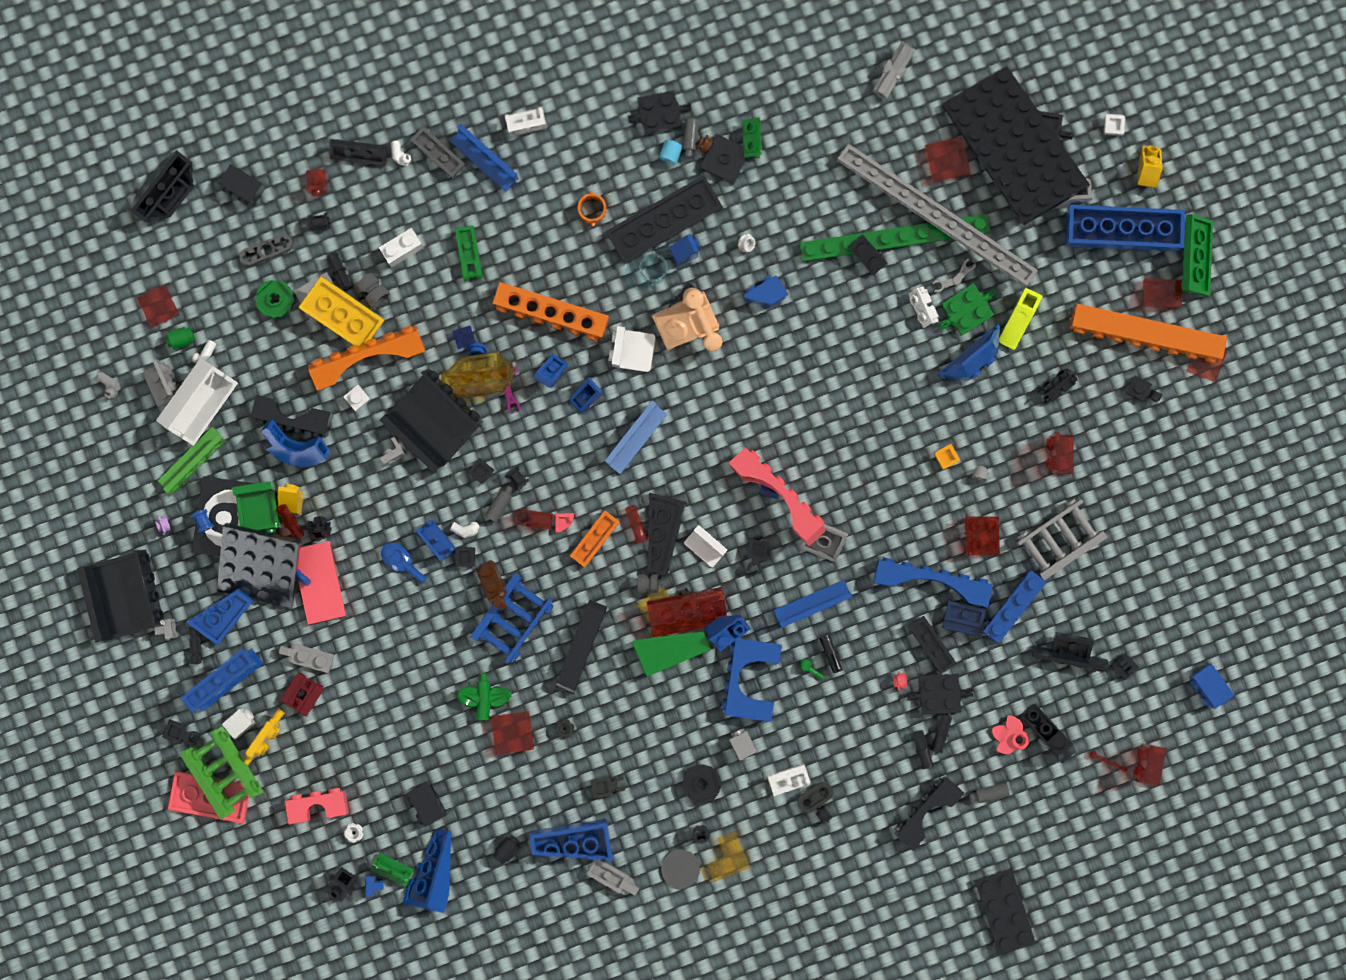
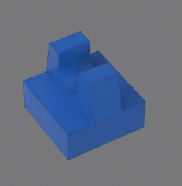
(371, 885)

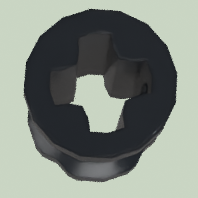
(318, 221)
(517, 478)
(699, 828)

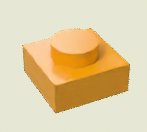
(946, 456)

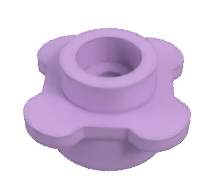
(162, 524)

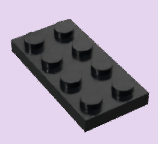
(1005, 911)

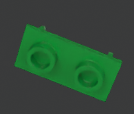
(752, 138)
(392, 869)

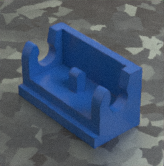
(436, 540)

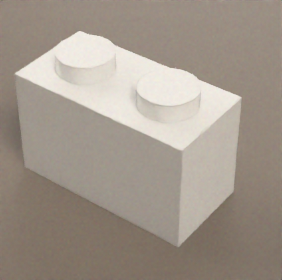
(401, 247)

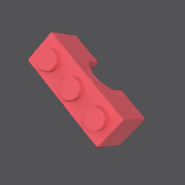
(299, 807)

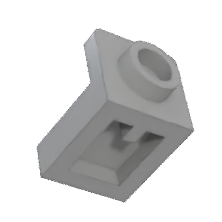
(392, 455)

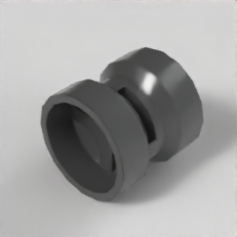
(646, 583)

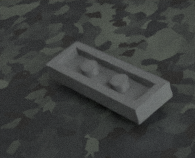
(437, 152)

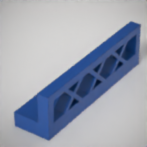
(484, 158)
(812, 603)

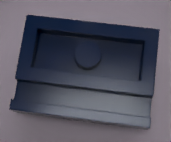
(963, 618)

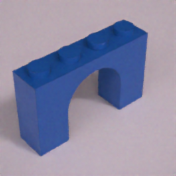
(737, 703)

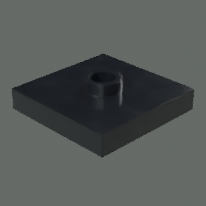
(724, 159)

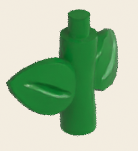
(483, 697)

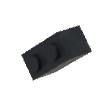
(242, 185)
(426, 804)

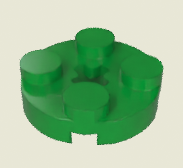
(264, 299)

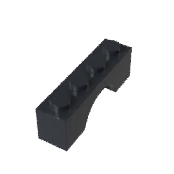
(315, 421)
(911, 830)

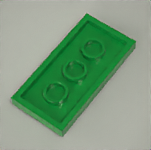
(1197, 255)

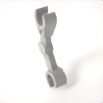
(957, 279)

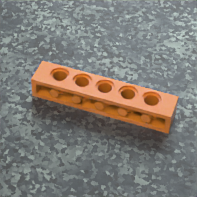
(506, 292)

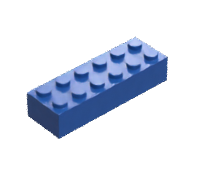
(1125, 228)

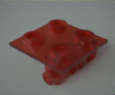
(982, 535)

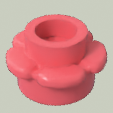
(900, 680)

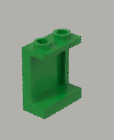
(257, 506)

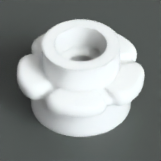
(746, 243)
(348, 832)

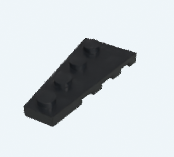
(664, 525)

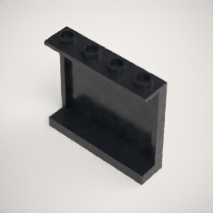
(121, 596)

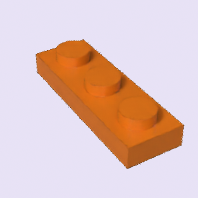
(594, 539)

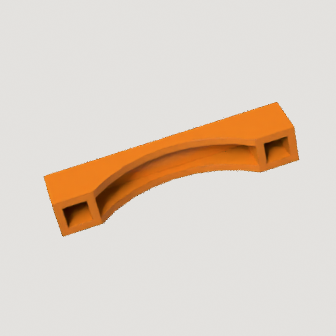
(402, 343)

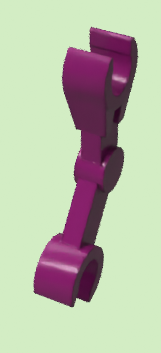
(510, 399)

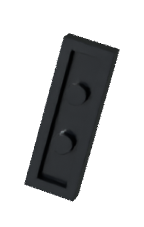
(358, 152)
(932, 645)

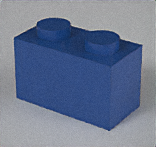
(1211, 686)

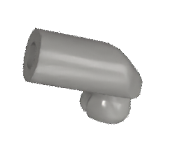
(110, 384)

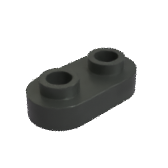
(815, 798)

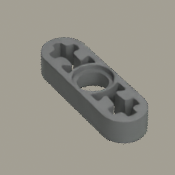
(278, 240)

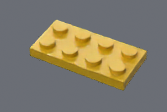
(340, 312)

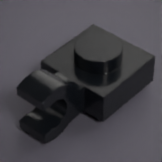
(1141, 389)

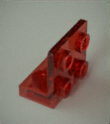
(1060, 454)
(1150, 764)

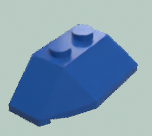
(973, 358)

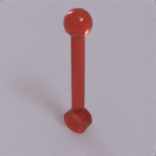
(1093, 754)

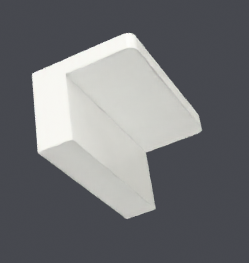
(705, 546)

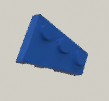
(221, 616)

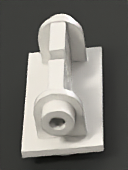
(919, 299)

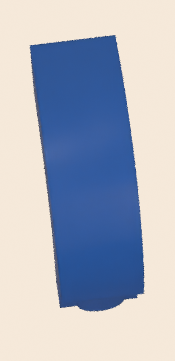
(292, 452)

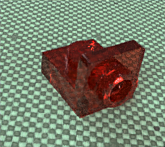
(316, 182)

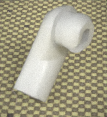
(398, 156)

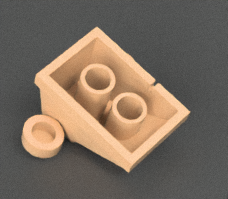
(689, 321)

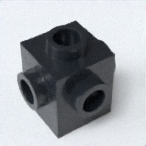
(341, 884)

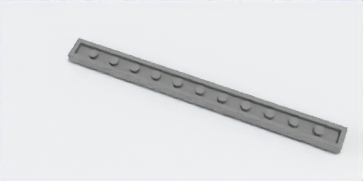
(937, 215)

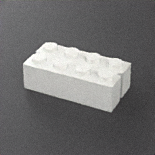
(197, 401)

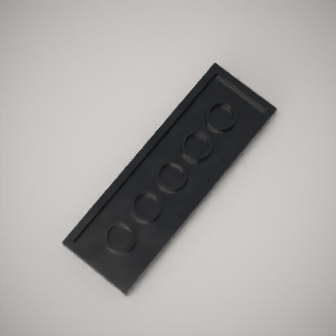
(664, 219)

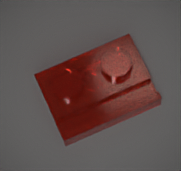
(1162, 293)

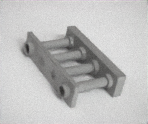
(1061, 558)

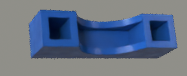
(1014, 606)

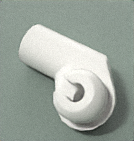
(206, 352)
(466, 531)

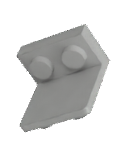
(161, 383)

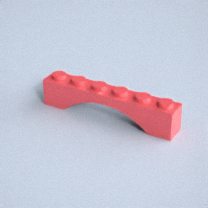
(750, 469)

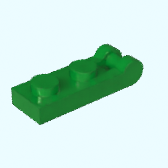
(468, 252)

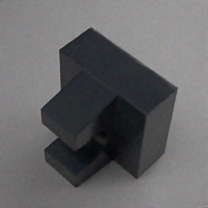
(1124, 666)

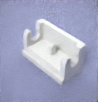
(525, 122)
(789, 779)

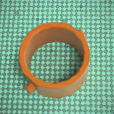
(592, 196)

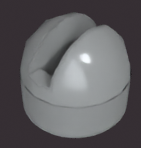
(980, 473)

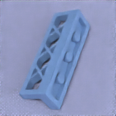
(636, 437)

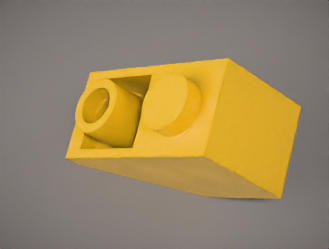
(1149, 166)
(291, 497)

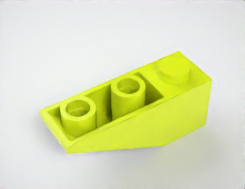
(1020, 318)

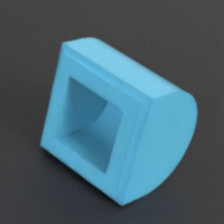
(670, 151)

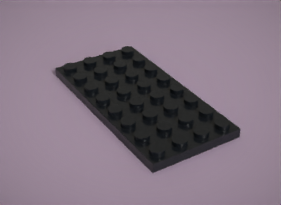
(1015, 145)

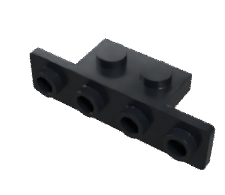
(1071, 650)

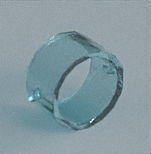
(653, 256)

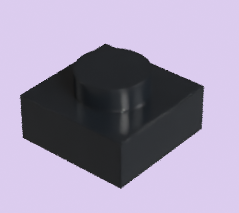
(481, 471)
(465, 556)

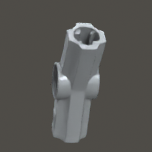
(894, 70)

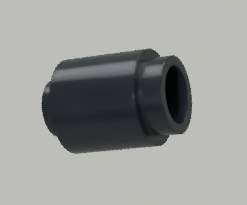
(506, 849)

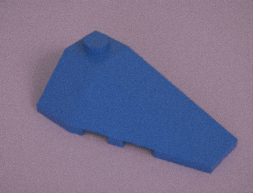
(432, 882)

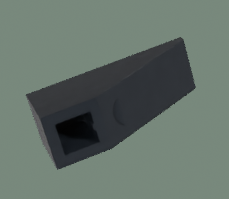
(1049, 733)

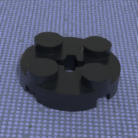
(711, 789)

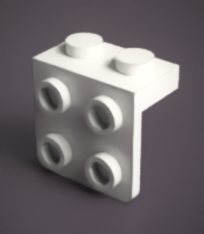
(632, 350)

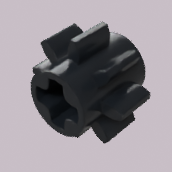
(319, 528)

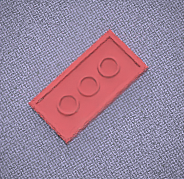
(323, 595)
(189, 798)

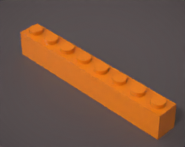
(1148, 332)

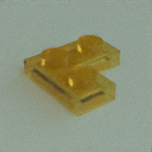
(733, 860)

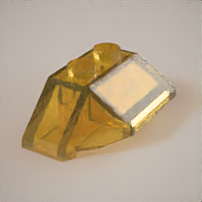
(479, 375)

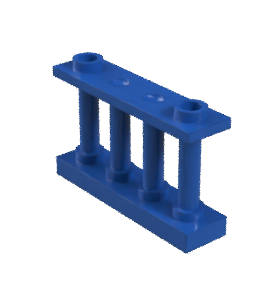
(493, 617)
(222, 680)

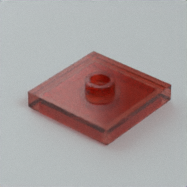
(947, 159)
(512, 732)

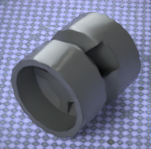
(371, 290)

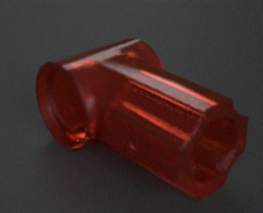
(536, 519)

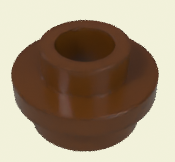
(704, 144)

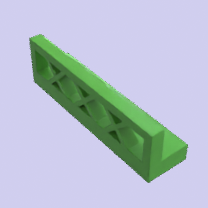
(192, 460)

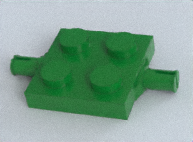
(967, 309)

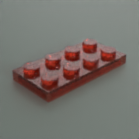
(685, 611)

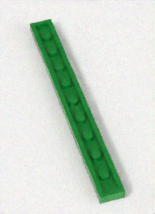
(885, 239)

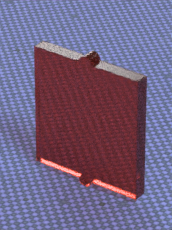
(158, 306)
(1204, 369)

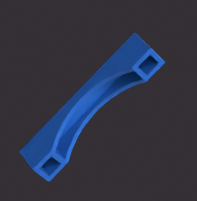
(972, 592)

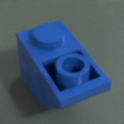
(685, 250)
(766, 294)
(726, 630)

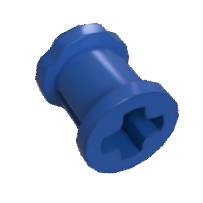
(202, 521)

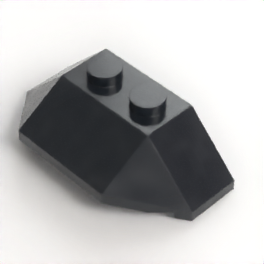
(164, 189)

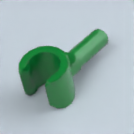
(806, 664)

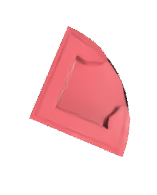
(563, 521)

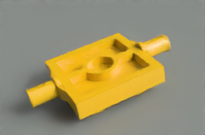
(267, 733)

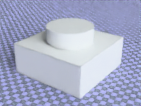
(1114, 124)
(357, 398)

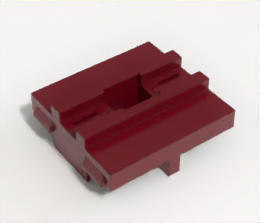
(313, 693)

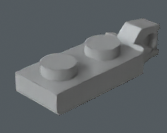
(308, 657)
(612, 877)

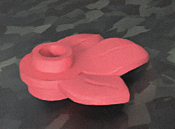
(1007, 735)

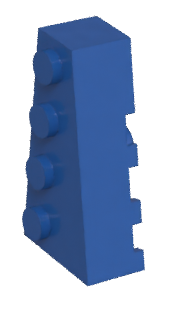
(574, 841)

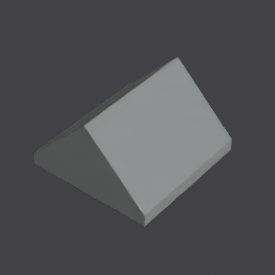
(828, 544)

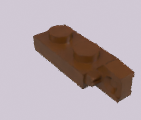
(492, 584)

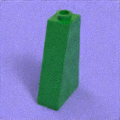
(666, 651)

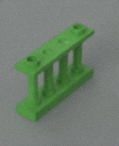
(204, 774)

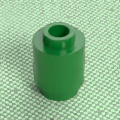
(180, 338)

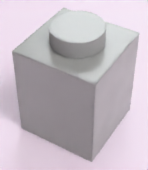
(742, 744)

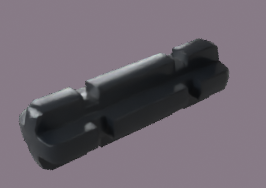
(195, 646)

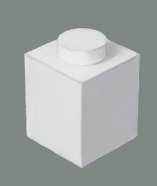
(239, 723)

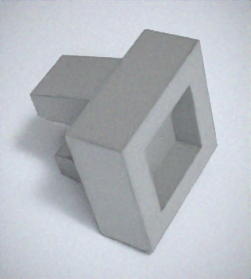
(168, 629)

